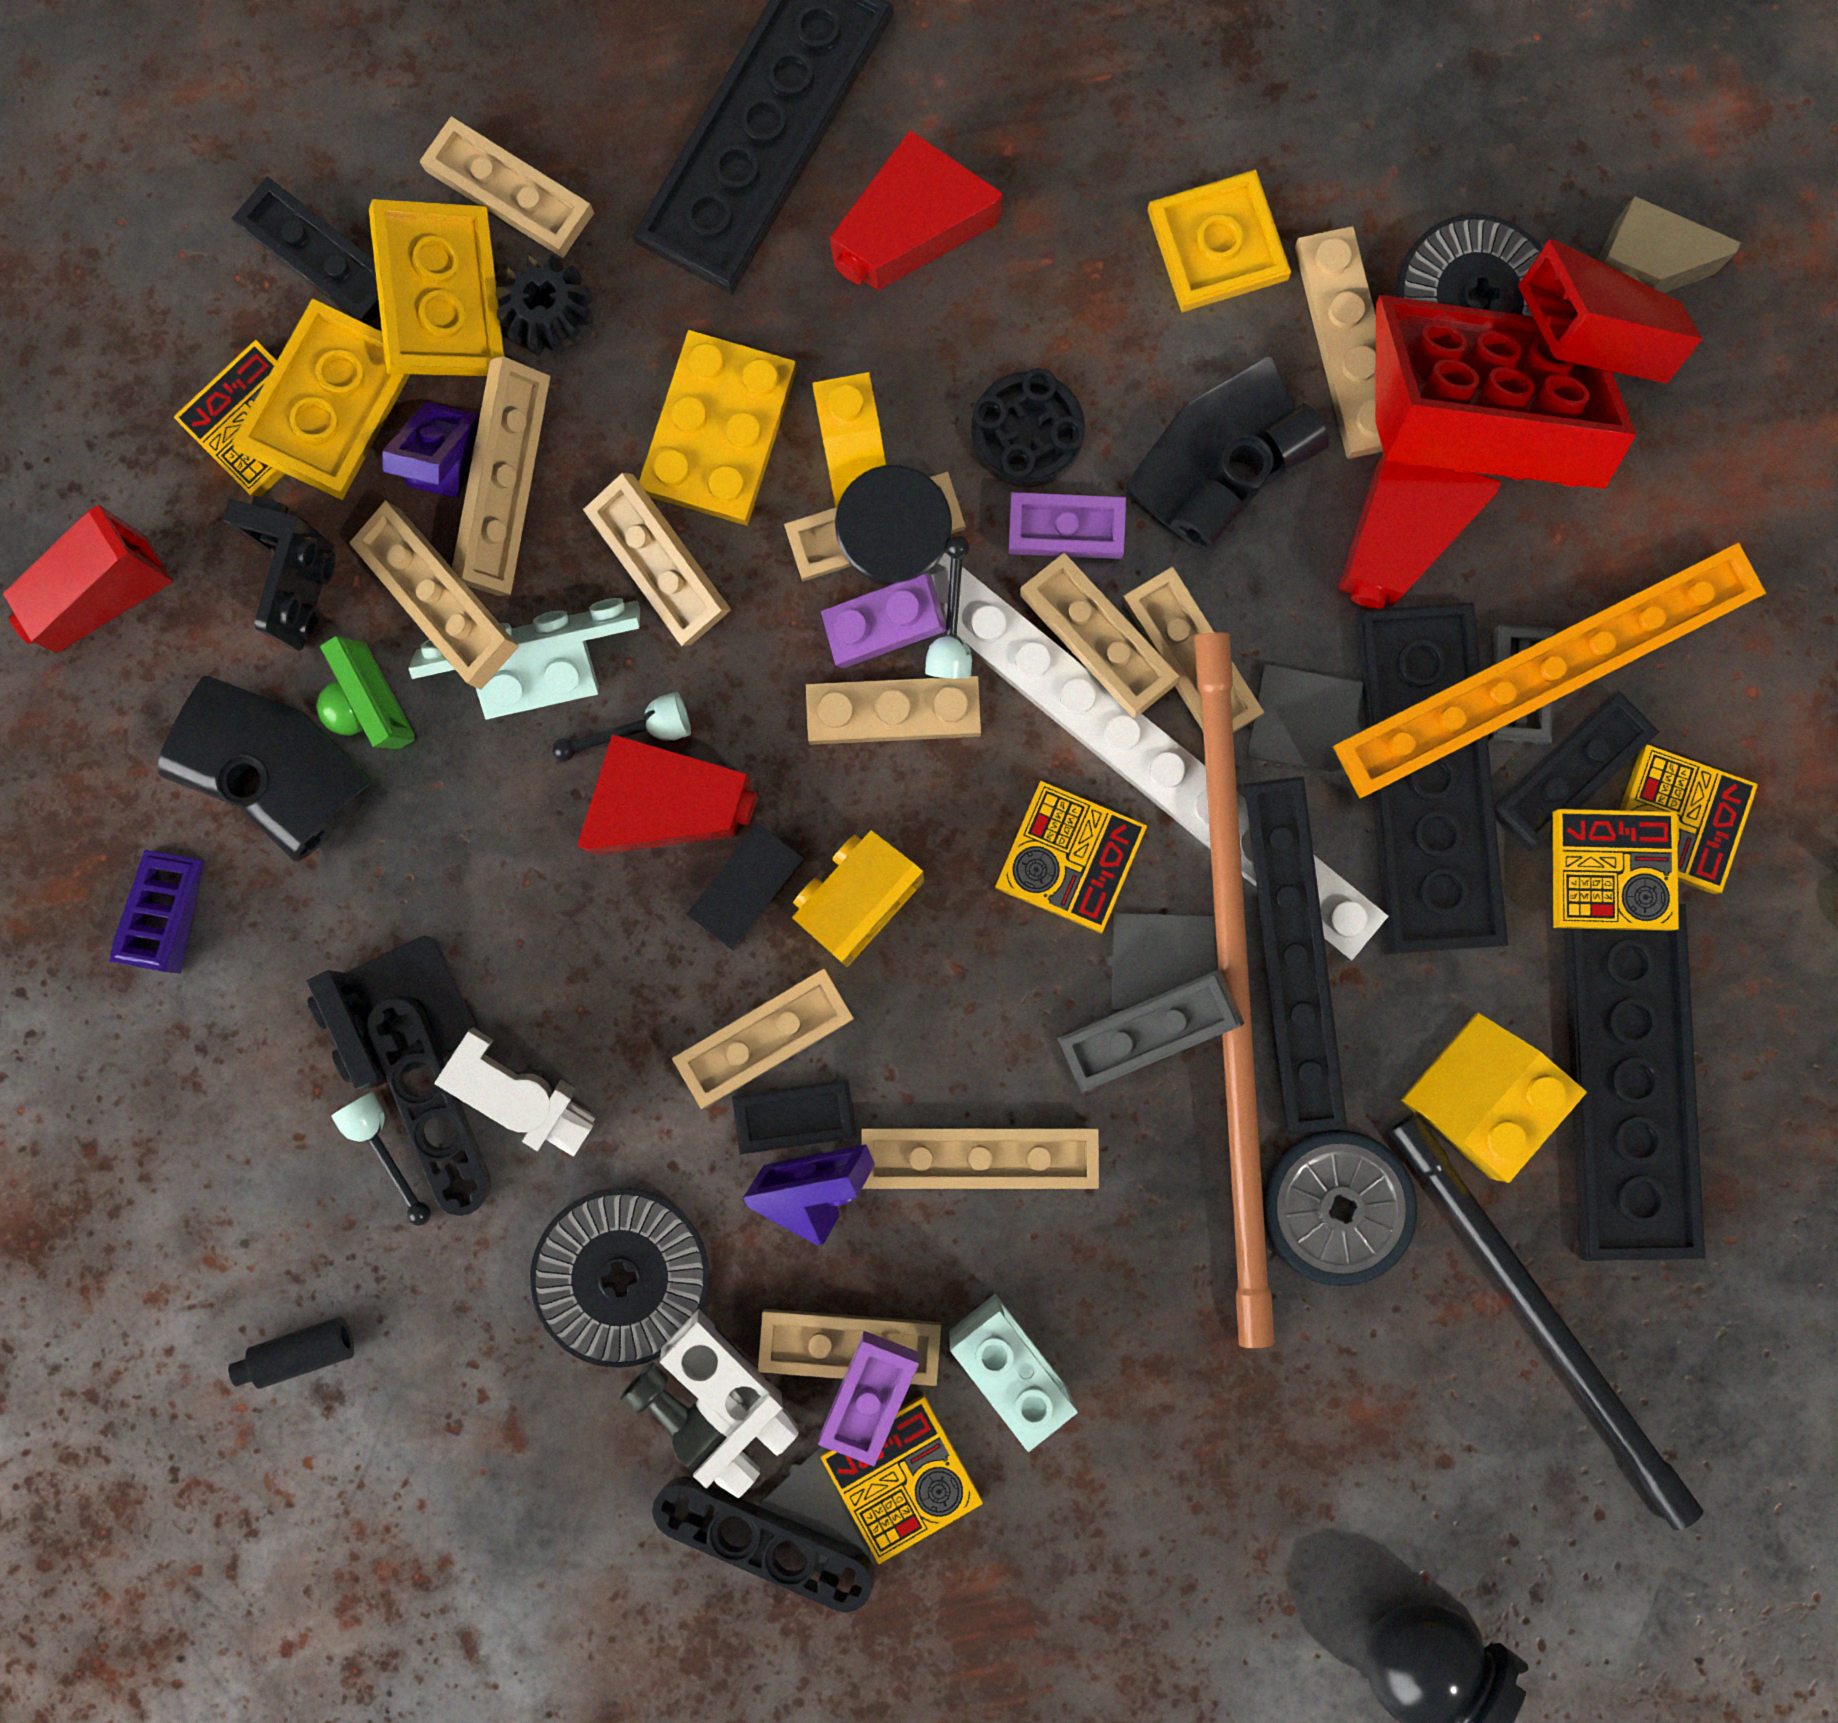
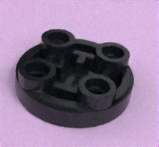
(1027, 428)
(893, 524)

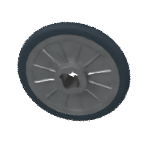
(1376, 1223)

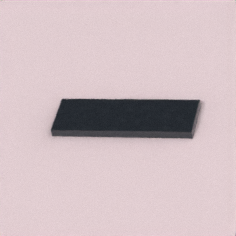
(760, 134)
(1440, 820)
(1640, 1106)

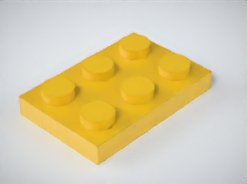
(435, 287)
(322, 401)
(717, 427)

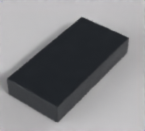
(745, 887)
(794, 1116)

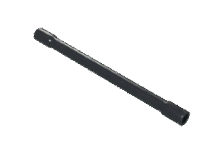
(1655, 1474)

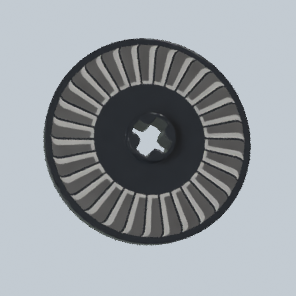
(1469, 255)
(580, 1248)

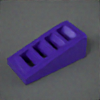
(132, 926)

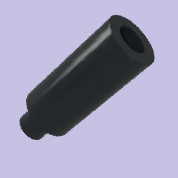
(294, 1354)

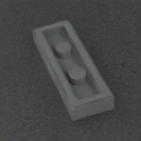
(1151, 1030)

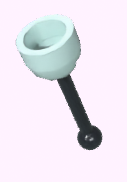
(950, 654)
(663, 719)
(363, 1122)

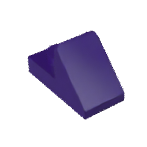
(433, 449)
(807, 1190)

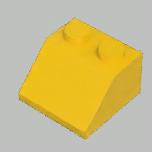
(858, 896)
(1493, 1097)

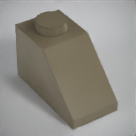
(1664, 247)

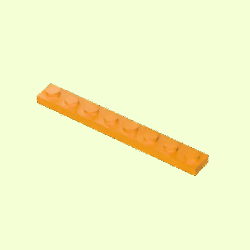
(1548, 670)

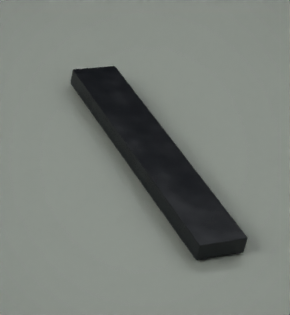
(1295, 955)

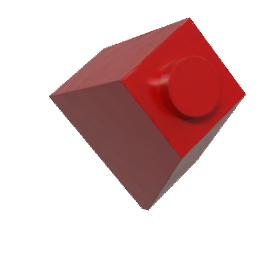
(912, 215)
(1605, 316)
(1407, 526)
(84, 581)
(662, 800)

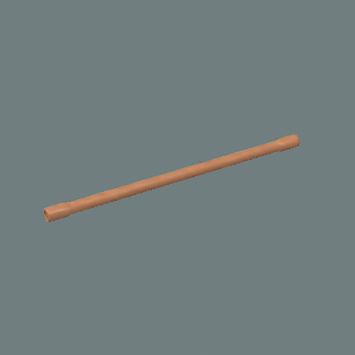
(1253, 1292)

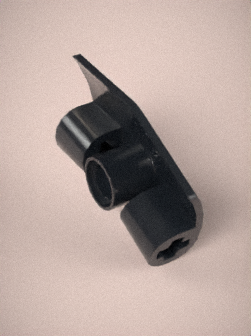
(1189, 472)
(302, 772)

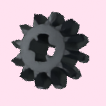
(554, 287)

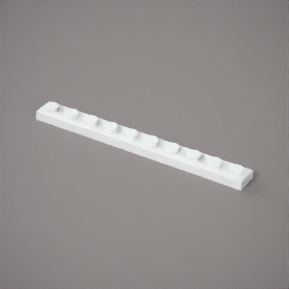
(1128, 745)

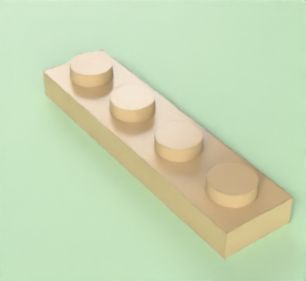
(1344, 332)
(500, 476)
(434, 595)
(983, 1158)

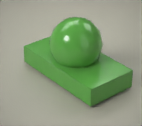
(361, 697)

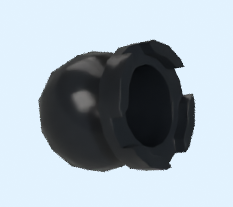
(1436, 1670)

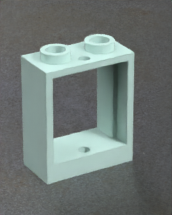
(1011, 1372)

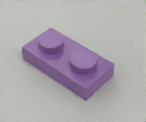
(1067, 525)
(883, 621)
(869, 1398)

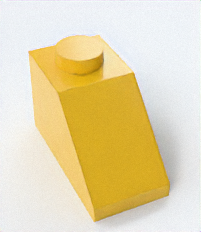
(848, 429)

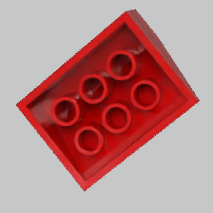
(1491, 398)

